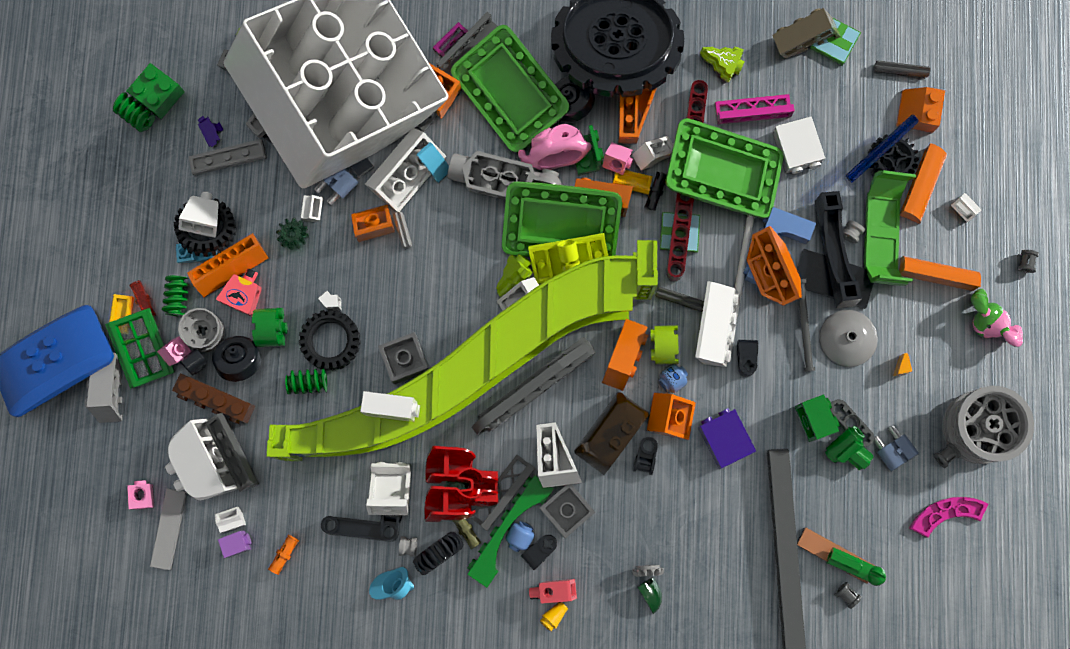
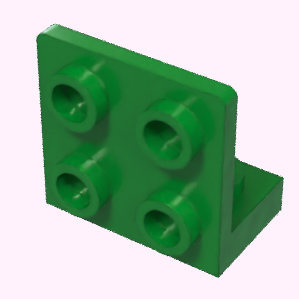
(593, 159)

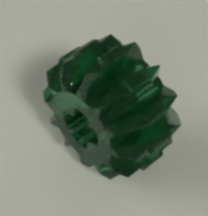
(293, 226)

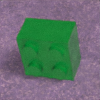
(155, 91)
(817, 418)

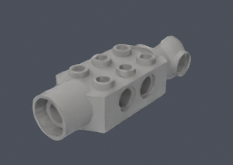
(492, 174)

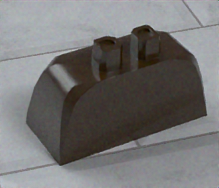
(611, 432)

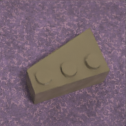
(805, 32)

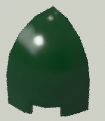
(651, 593)

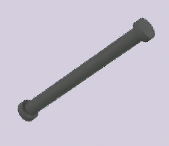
(805, 329)

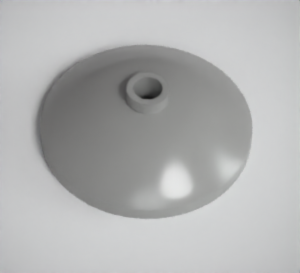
(836, 342)

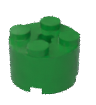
(269, 327)

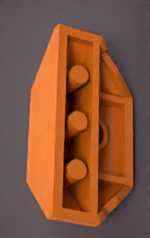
(773, 267)

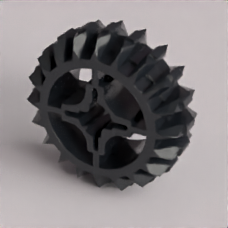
(905, 157)
(438, 553)

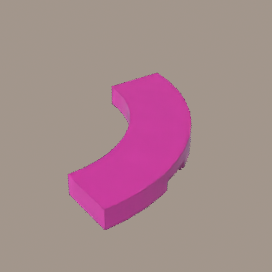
(944, 509)

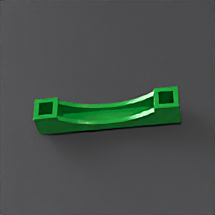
(484, 567)

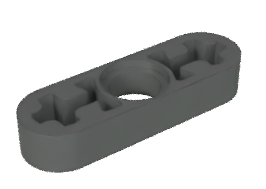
(845, 408)

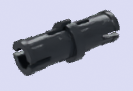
(656, 191)

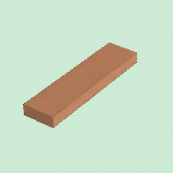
(821, 546)

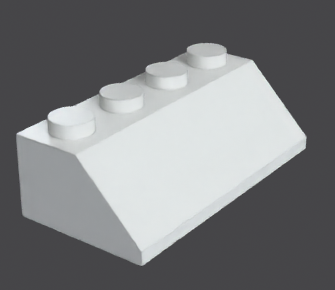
(402, 171)
(717, 324)

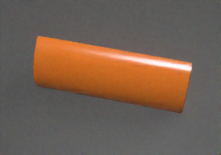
(924, 183)
(231, 261)
(939, 273)

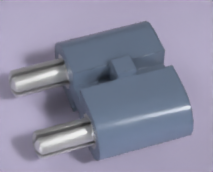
(340, 182)
(897, 452)

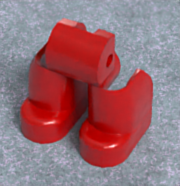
(456, 466)

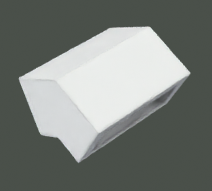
(966, 207)
(311, 208)
(331, 301)
(229, 519)

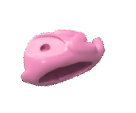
(556, 148)

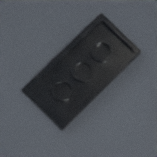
(815, 270)

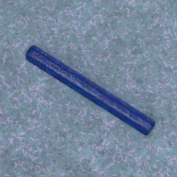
(882, 148)

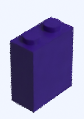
(726, 438)

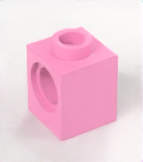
(617, 158)
(174, 351)
(148, 499)

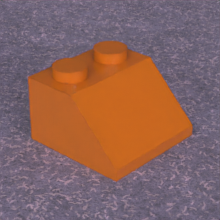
(925, 104)
(671, 416)

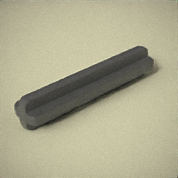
(901, 68)
(680, 299)

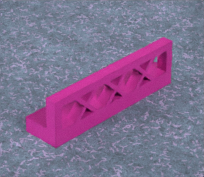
(754, 113)

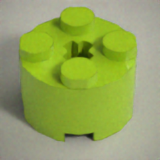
(665, 344)

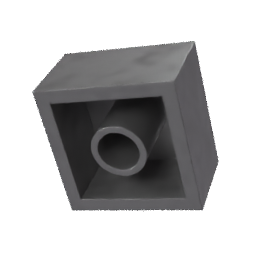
(403, 358)
(567, 510)

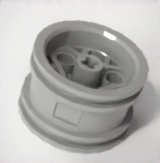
(1010, 417)

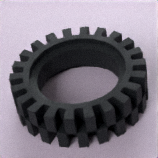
(211, 245)
(310, 328)

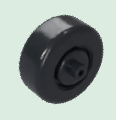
(580, 100)
(236, 358)

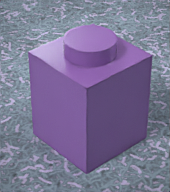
(235, 544)

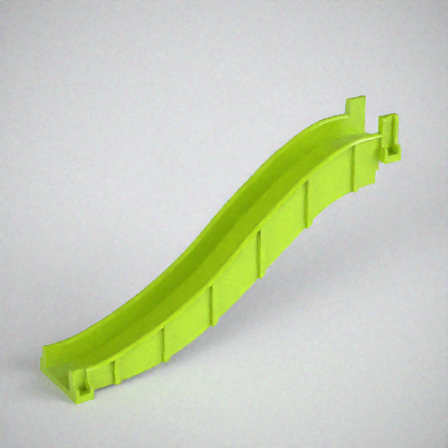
(576, 298)

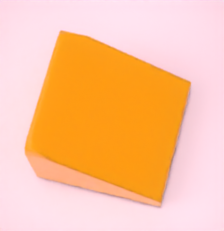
(903, 365)

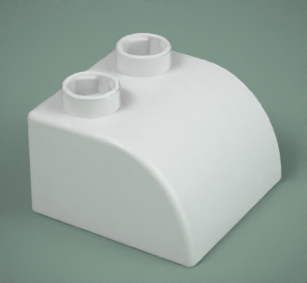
(316, 83)

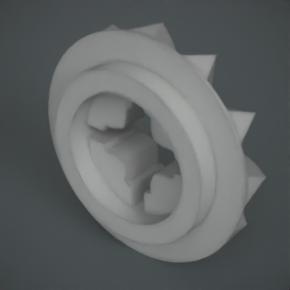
(648, 570)

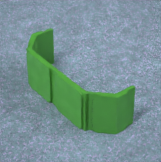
(882, 227)

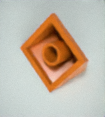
(372, 223)

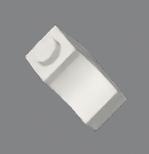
(653, 152)
(517, 292)

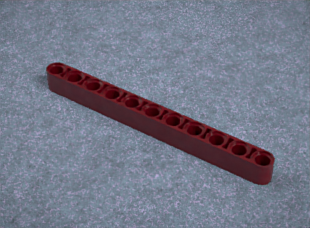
(685, 206)

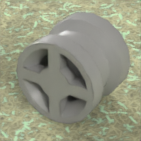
(853, 231)
(407, 546)

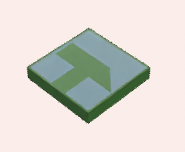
(839, 48)
(666, 228)

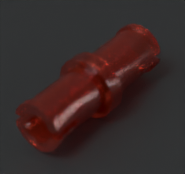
(141, 296)

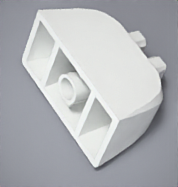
(198, 462)

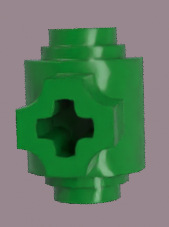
(850, 448)

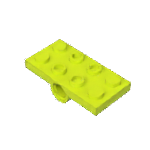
(559, 256)

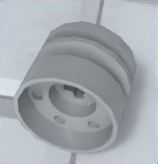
(191, 326)

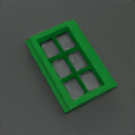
(136, 345)

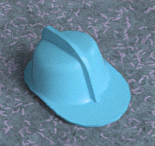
(391, 584)

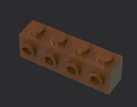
(217, 400)

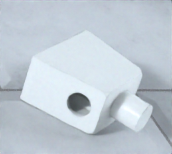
(200, 215)

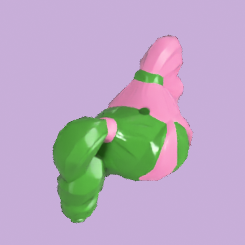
(994, 315)

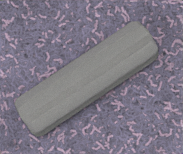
(402, 230)

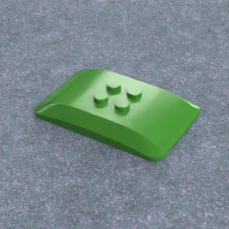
(510, 88)
(724, 168)
(556, 213)

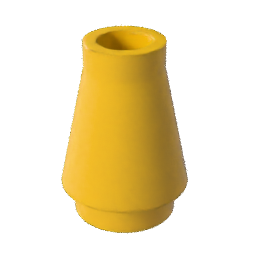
(553, 616)

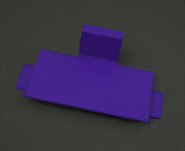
(209, 130)

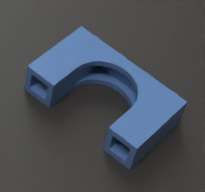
(787, 226)

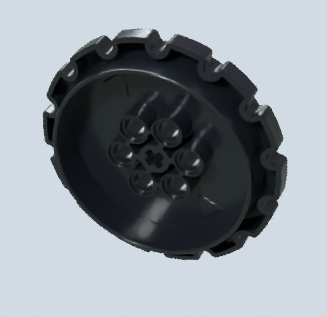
(617, 45)

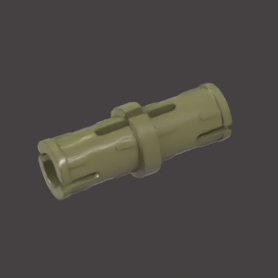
(465, 529)

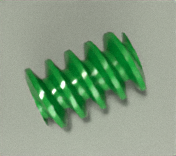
(133, 113)
(174, 295)
(305, 382)

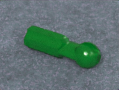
(873, 574)

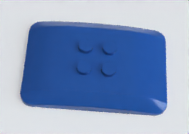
(52, 360)

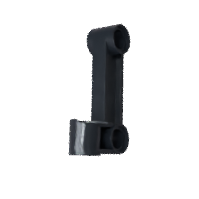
(362, 528)

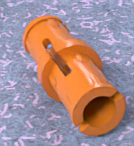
(283, 554)

